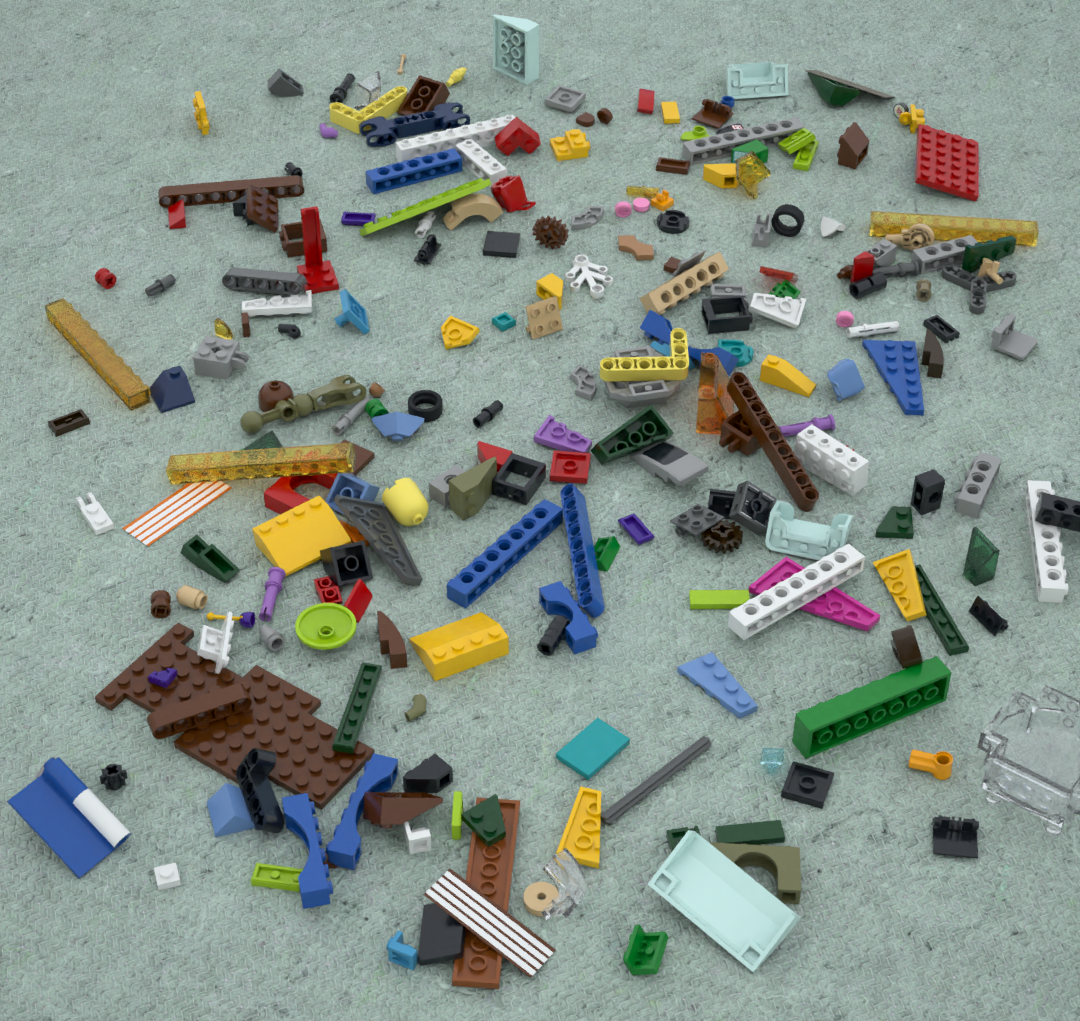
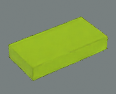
(456, 815)

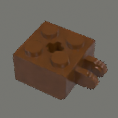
(738, 435)

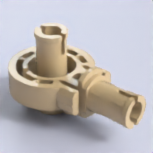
(913, 237)

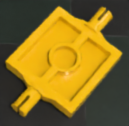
(200, 113)

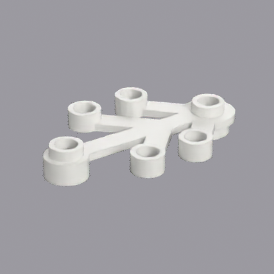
(582, 263)

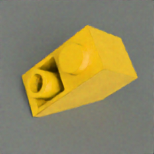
(720, 175)

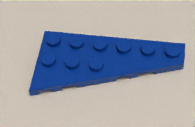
(900, 369)

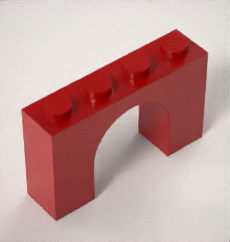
(281, 496)

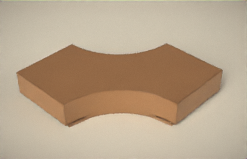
(631, 245)

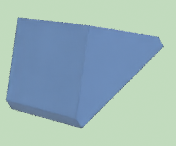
(229, 811)

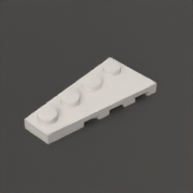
(277, 305)

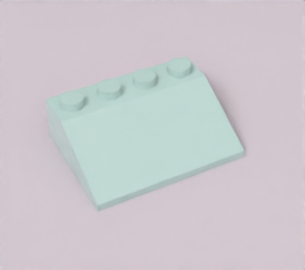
(516, 48)

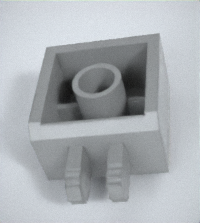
(218, 357)

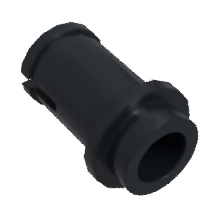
(292, 169)

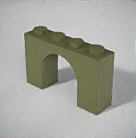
(780, 861)

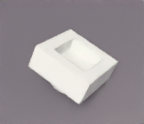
(167, 876)

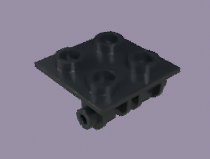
(955, 837)

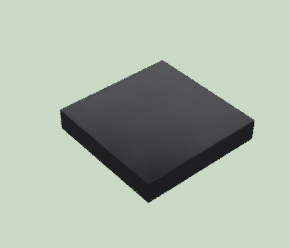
(501, 244)
(807, 784)

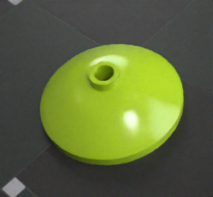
(325, 626)

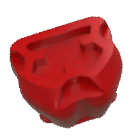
(511, 194)

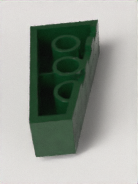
(633, 436)

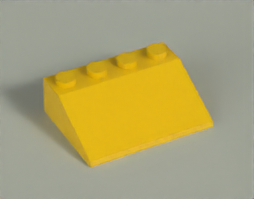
(299, 535)
(461, 645)

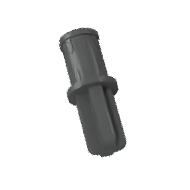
(160, 285)

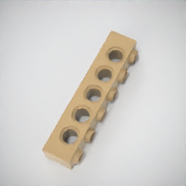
(685, 283)

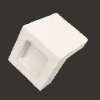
(417, 839)

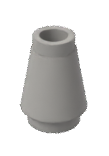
(272, 638)

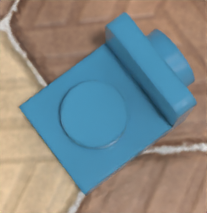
(401, 954)

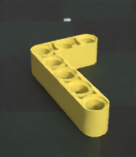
(351, 118)
(650, 368)

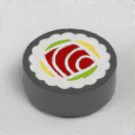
(900, 108)

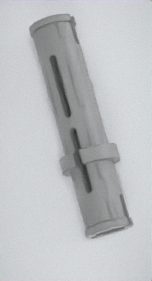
(346, 420)

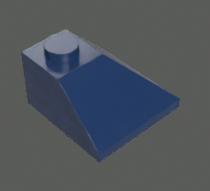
(171, 390)

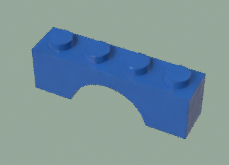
(558, 601)

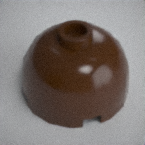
(272, 393)

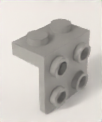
(1012, 341)

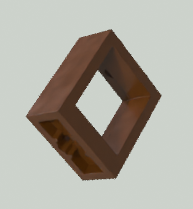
(294, 231)

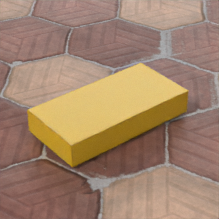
(670, 112)

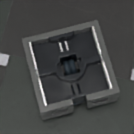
(752, 507)

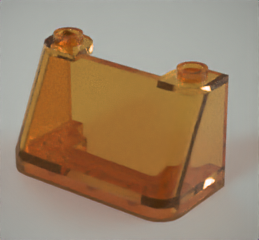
(713, 398)

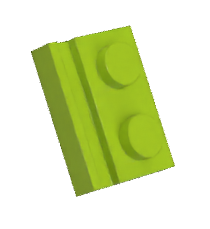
(796, 141)

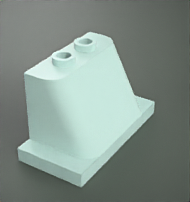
(757, 80)

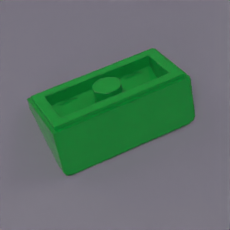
(605, 552)

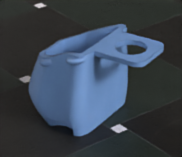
(845, 379)

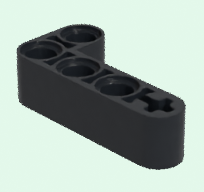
(257, 790)

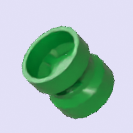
(375, 408)

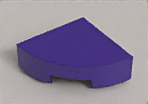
(163, 678)

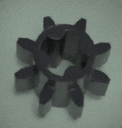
(113, 777)

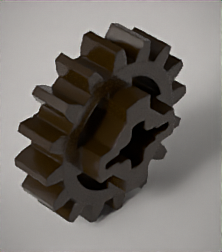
(722, 537)

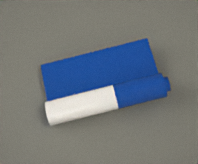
(69, 817)

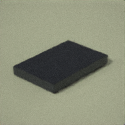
(440, 936)

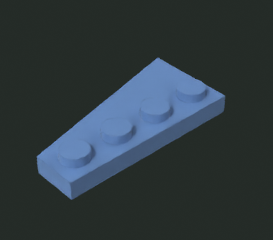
(718, 683)

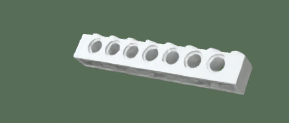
(480, 132)
(1045, 548)
(795, 591)

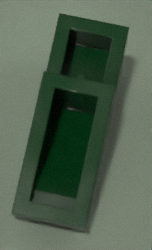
(209, 559)

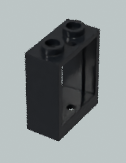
(726, 305)
(522, 466)

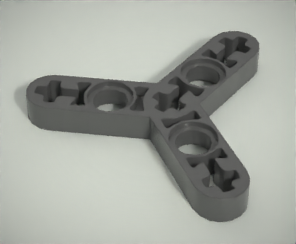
(954, 275)

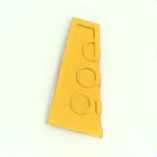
(902, 581)
(583, 828)

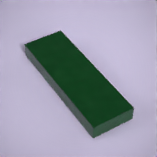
(751, 833)

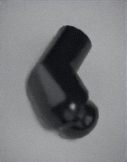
(291, 329)

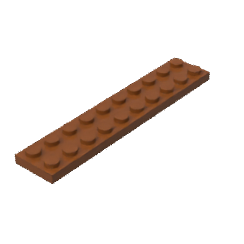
(490, 873)

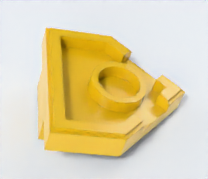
(457, 332)

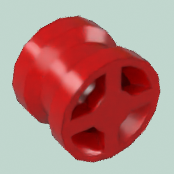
(105, 278)

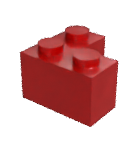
(515, 135)

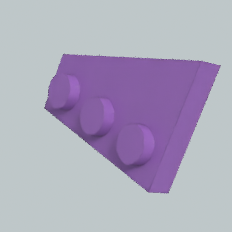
(559, 437)

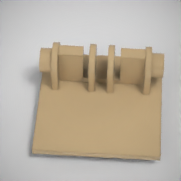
(543, 318)

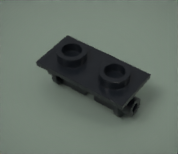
(428, 250)
(987, 616)

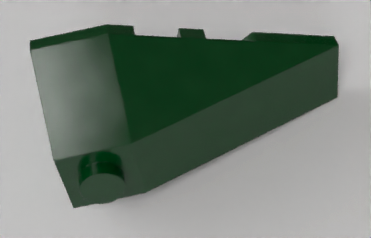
(833, 91)

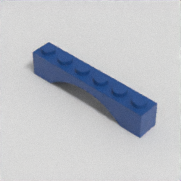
(661, 328)
(346, 845)
(312, 880)

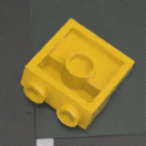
(571, 146)

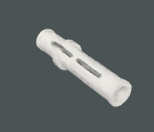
(872, 329)

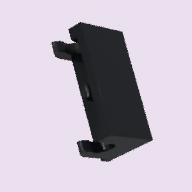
(721, 502)

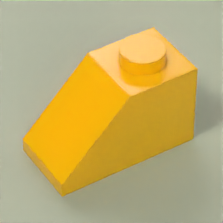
(549, 287)

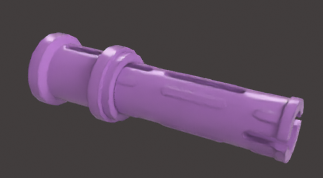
(821, 423)
(272, 587)

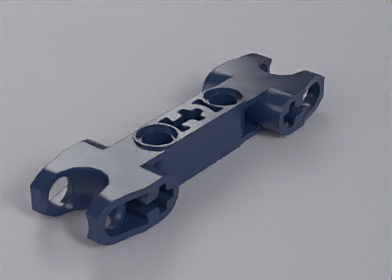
(389, 130)

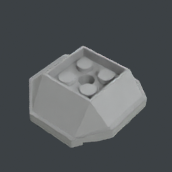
(640, 392)

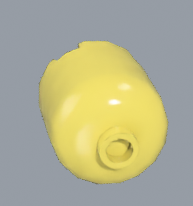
(406, 502)

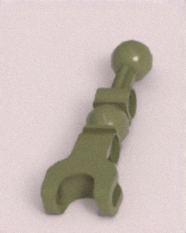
(303, 404)

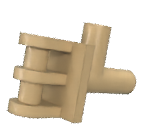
(990, 268)

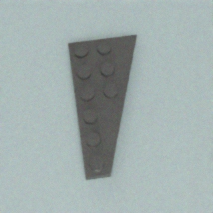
(381, 532)

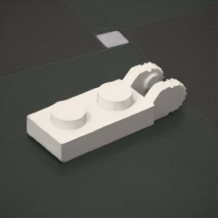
(95, 515)

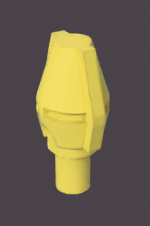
(456, 76)

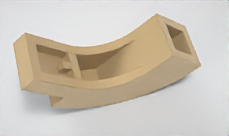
(472, 205)

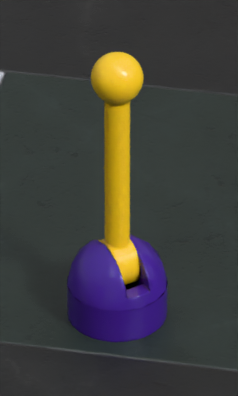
(246, 619)

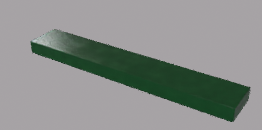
(940, 617)
(357, 708)

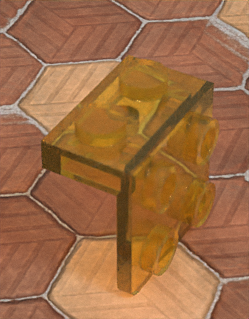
(749, 172)

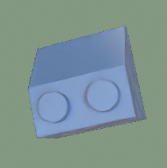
(351, 486)

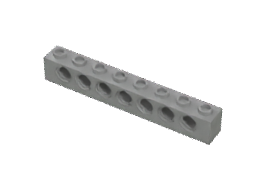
(721, 145)

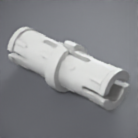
(425, 224)

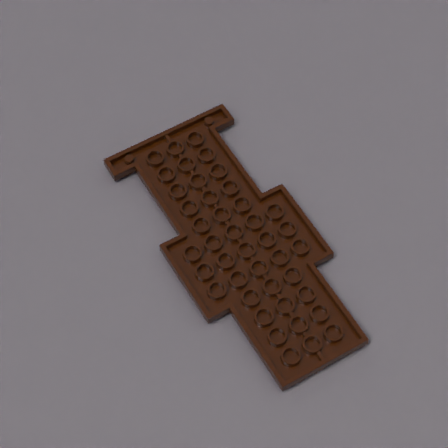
(275, 722)

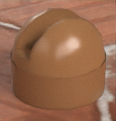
(376, 390)

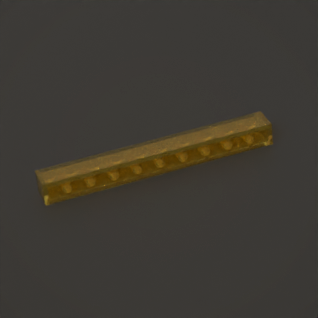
(954, 227)
(98, 354)
(261, 463)

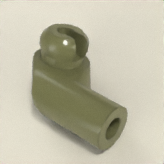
(418, 709)

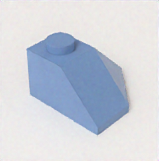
(397, 425)

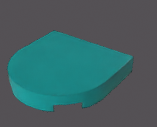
(738, 349)

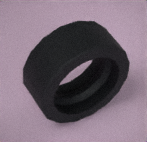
(784, 230)
(429, 397)

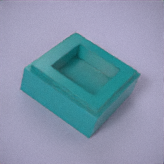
(503, 321)

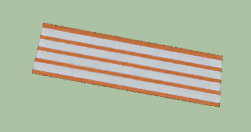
(174, 510)

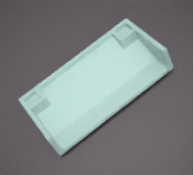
(723, 900)

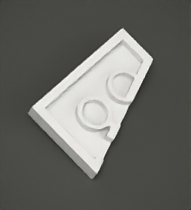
(783, 310)

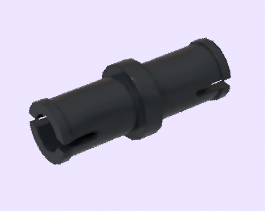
(487, 414)

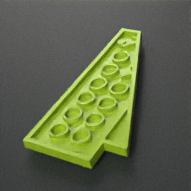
(425, 205)

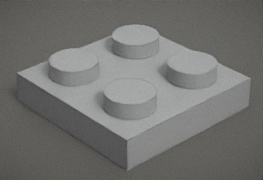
(565, 98)

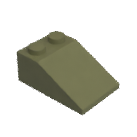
(472, 489)

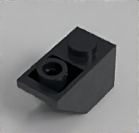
(429, 776)

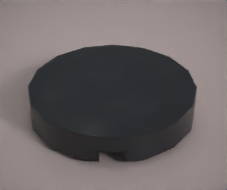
(673, 222)

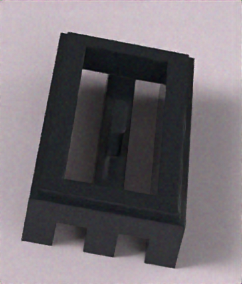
(942, 329)

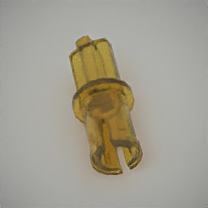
(642, 191)

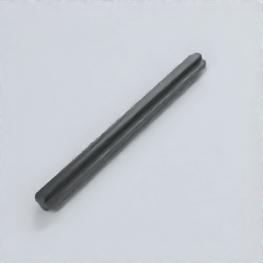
(655, 780)

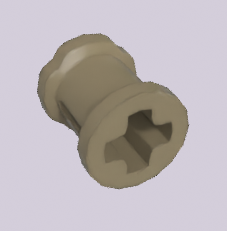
(923, 291)

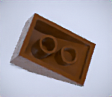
(424, 96)
(396, 807)

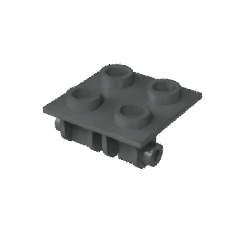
(696, 520)

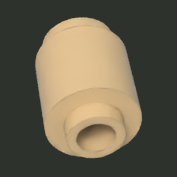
(191, 597)

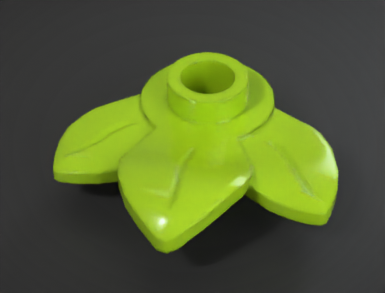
(697, 133)

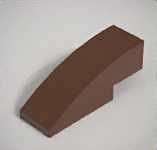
(391, 641)

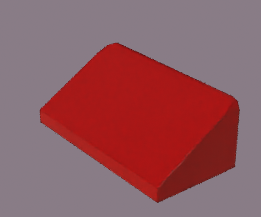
(177, 215)
(862, 266)
(358, 600)

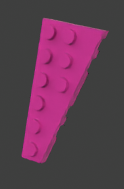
(831, 605)

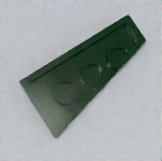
(991, 249)

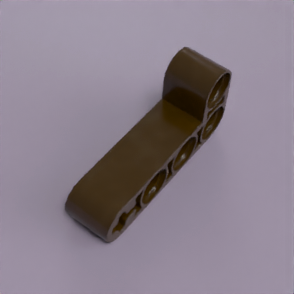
(906, 647)

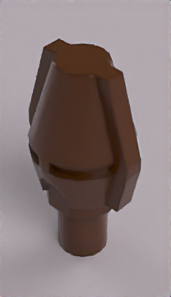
(845, 272)

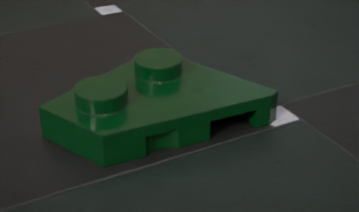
(896, 524)
(486, 820)

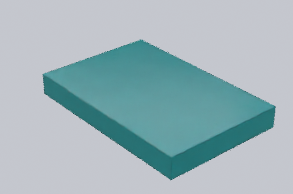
(592, 748)

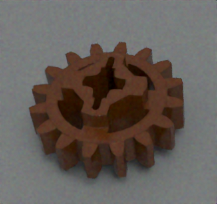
(550, 232)

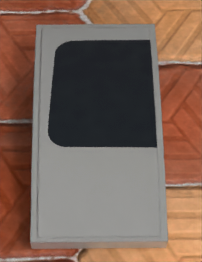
(670, 463)

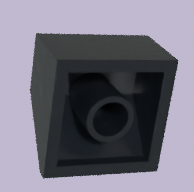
(347, 563)

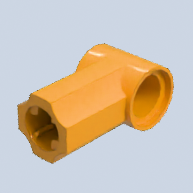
(938, 764)

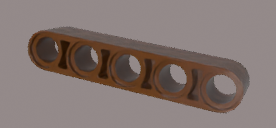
(199, 711)

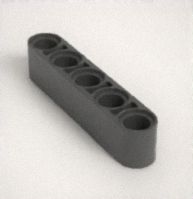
(271, 278)

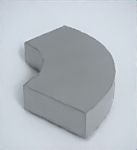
(588, 218)
(585, 382)

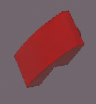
(645, 101)
(327, 590)

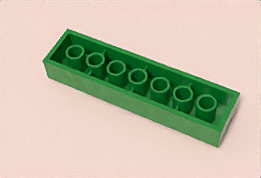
(870, 707)

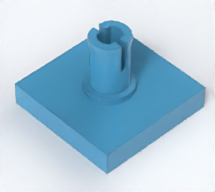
(353, 312)

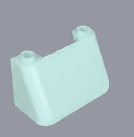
(805, 537)

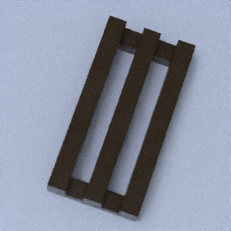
(68, 422)

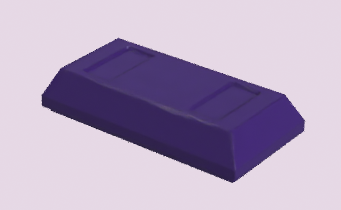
(357, 218)
(636, 529)

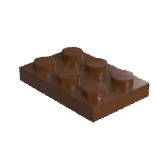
(262, 208)

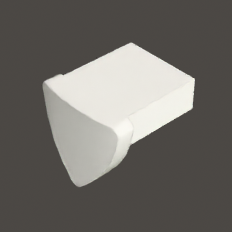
(830, 225)

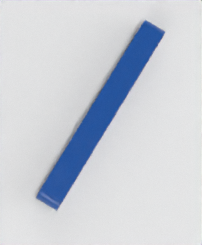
(582, 551)

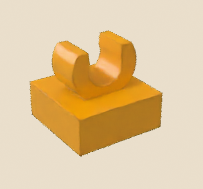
(662, 201)

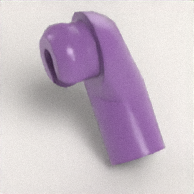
(328, 132)

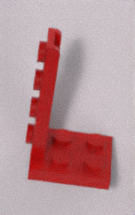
(317, 272)

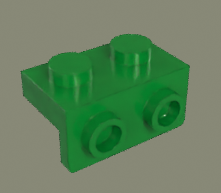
(645, 951)

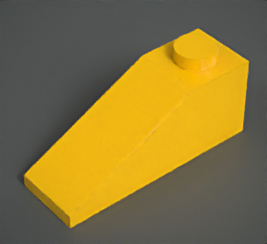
(784, 375)

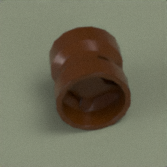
(160, 604)

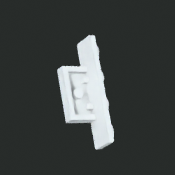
(215, 643)

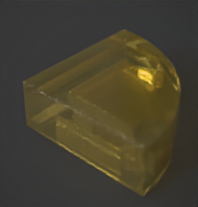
(222, 329)

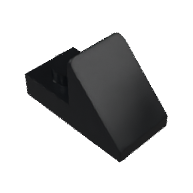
(240, 209)

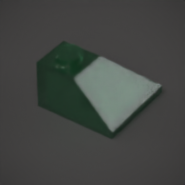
(980, 559)

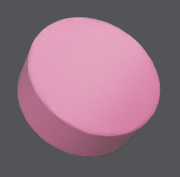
(641, 204)
(623, 209)
(844, 319)

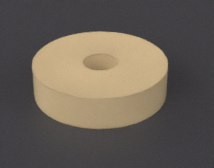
(534, 892)

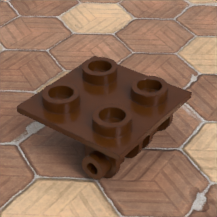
(713, 113)

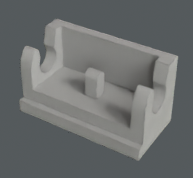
(762, 231)

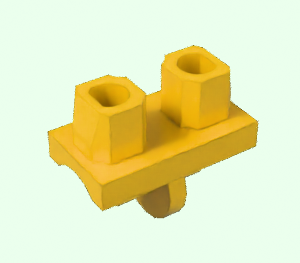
(913, 118)

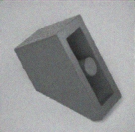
(284, 85)

